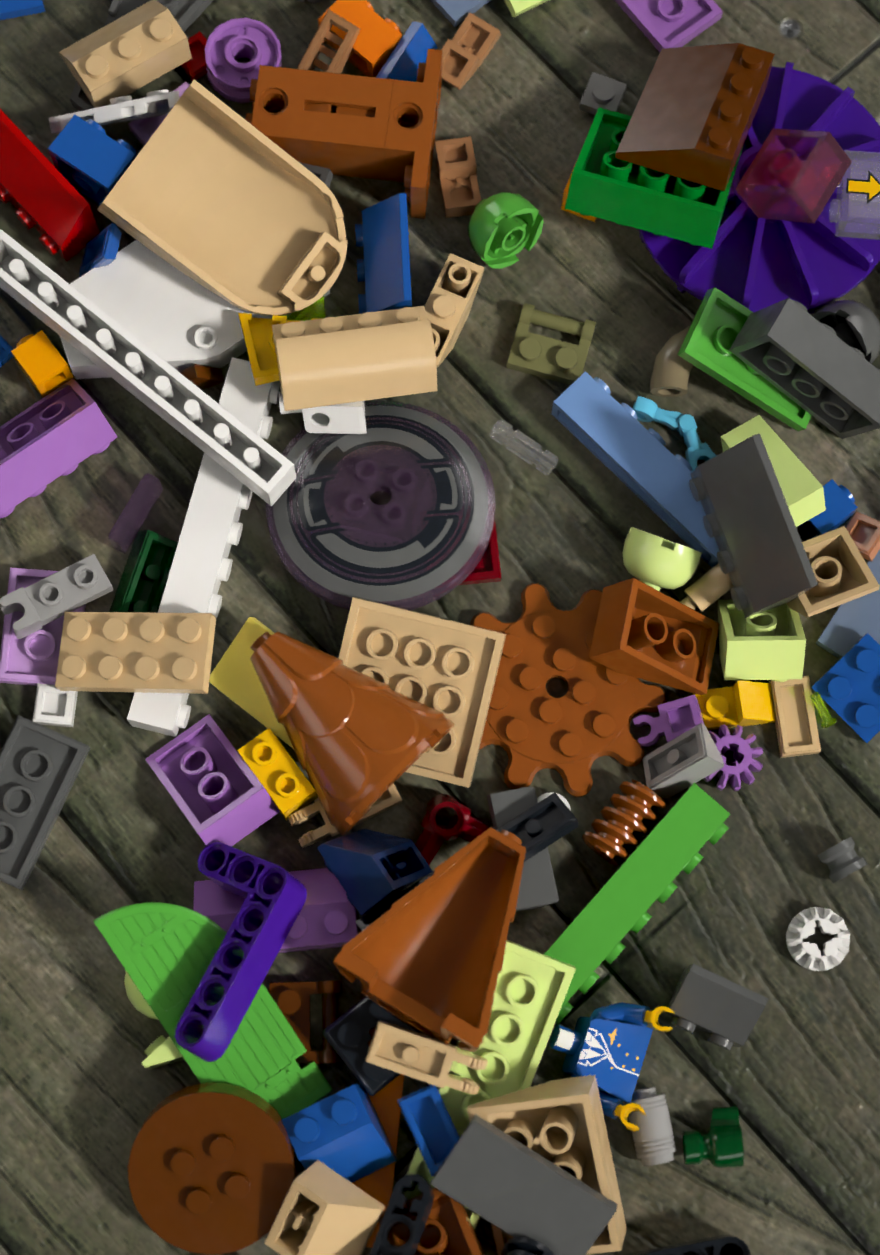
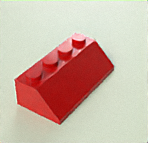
(42, 194)

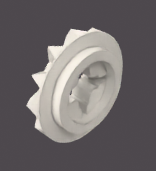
(807, 953)

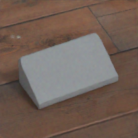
(682, 762)

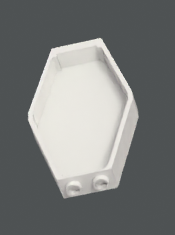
(163, 311)

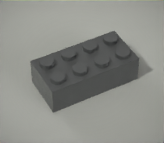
(812, 367)

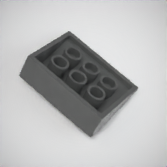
(752, 528)

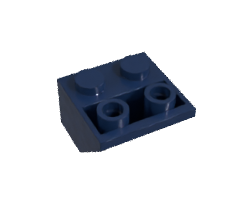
(373, 866)

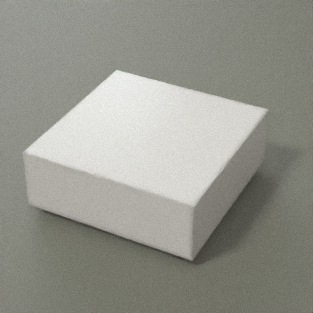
(54, 706)

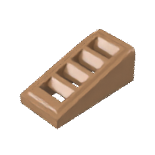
(316, 46)

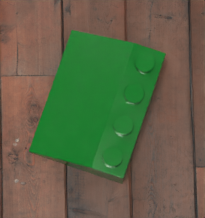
(639, 195)

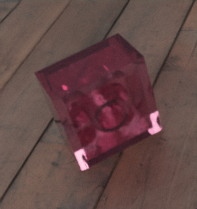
(793, 175)

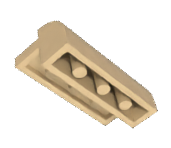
(355, 358)

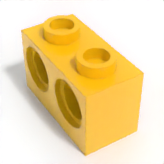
(278, 773)

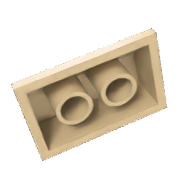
(127, 53)

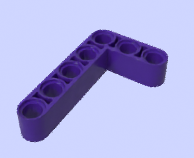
(246, 951)

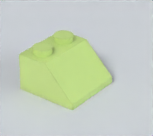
(761, 645)

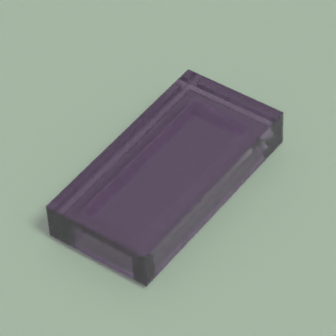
(135, 513)

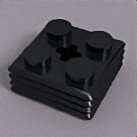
(350, 1040)

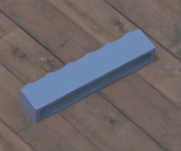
(635, 458)

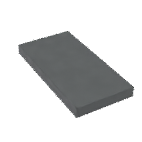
(34, 784)
(522, 1191)

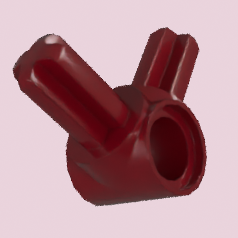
(435, 832)

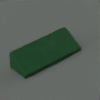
(145, 574)

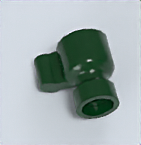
(721, 1145)

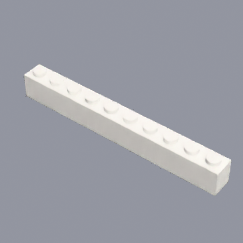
(143, 373)
(207, 539)

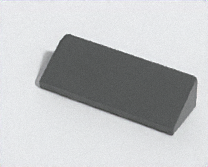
(537, 879)

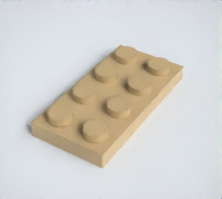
(136, 652)

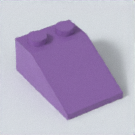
(212, 784)

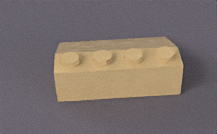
(568, 1128)

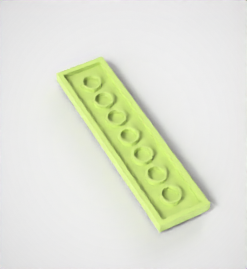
(519, 1027)

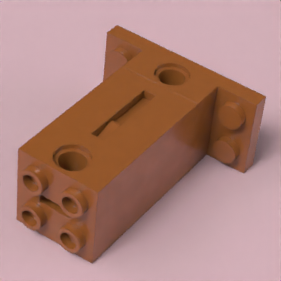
(354, 122)

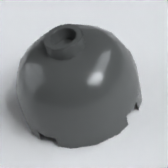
(853, 325)

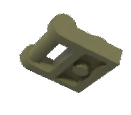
(549, 356)

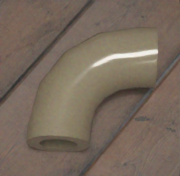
(669, 370)

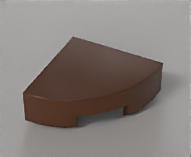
(203, 376)

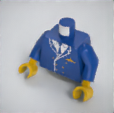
(612, 1049)

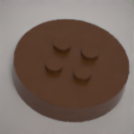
(211, 1168)

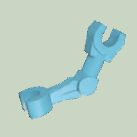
(685, 424)

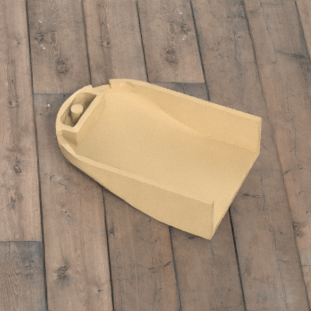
(231, 209)

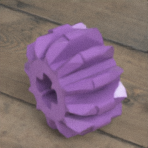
(742, 753)

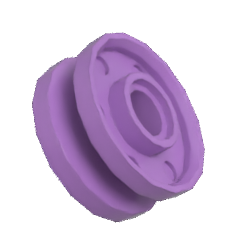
(238, 40)

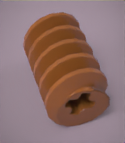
(622, 821)

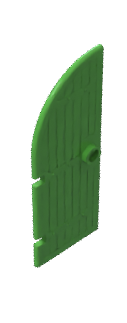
(166, 957)

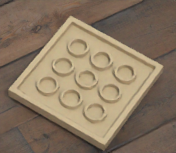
(434, 663)

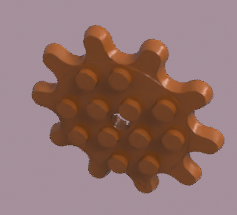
(565, 730)

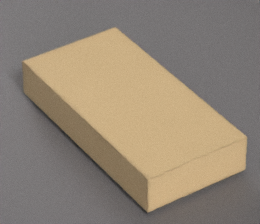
(795, 718)

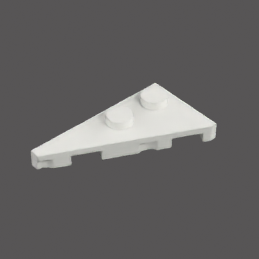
(122, 110)

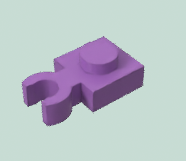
(674, 719)

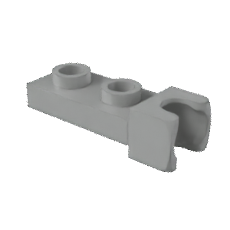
(56, 595)

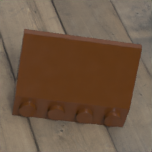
(697, 111)

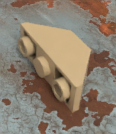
(451, 302)

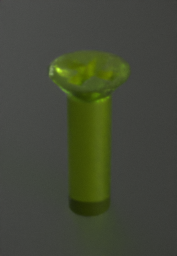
(827, 720)

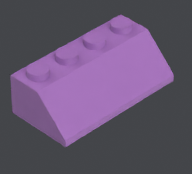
(49, 443)
(322, 923)

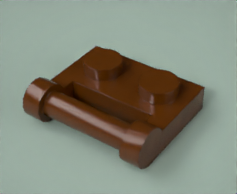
(295, 1004)

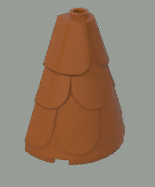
(343, 724)
(444, 943)

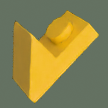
(741, 705)

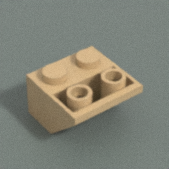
(324, 1216)

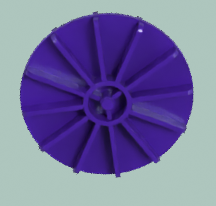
(780, 259)

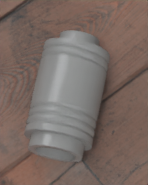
(655, 1137)

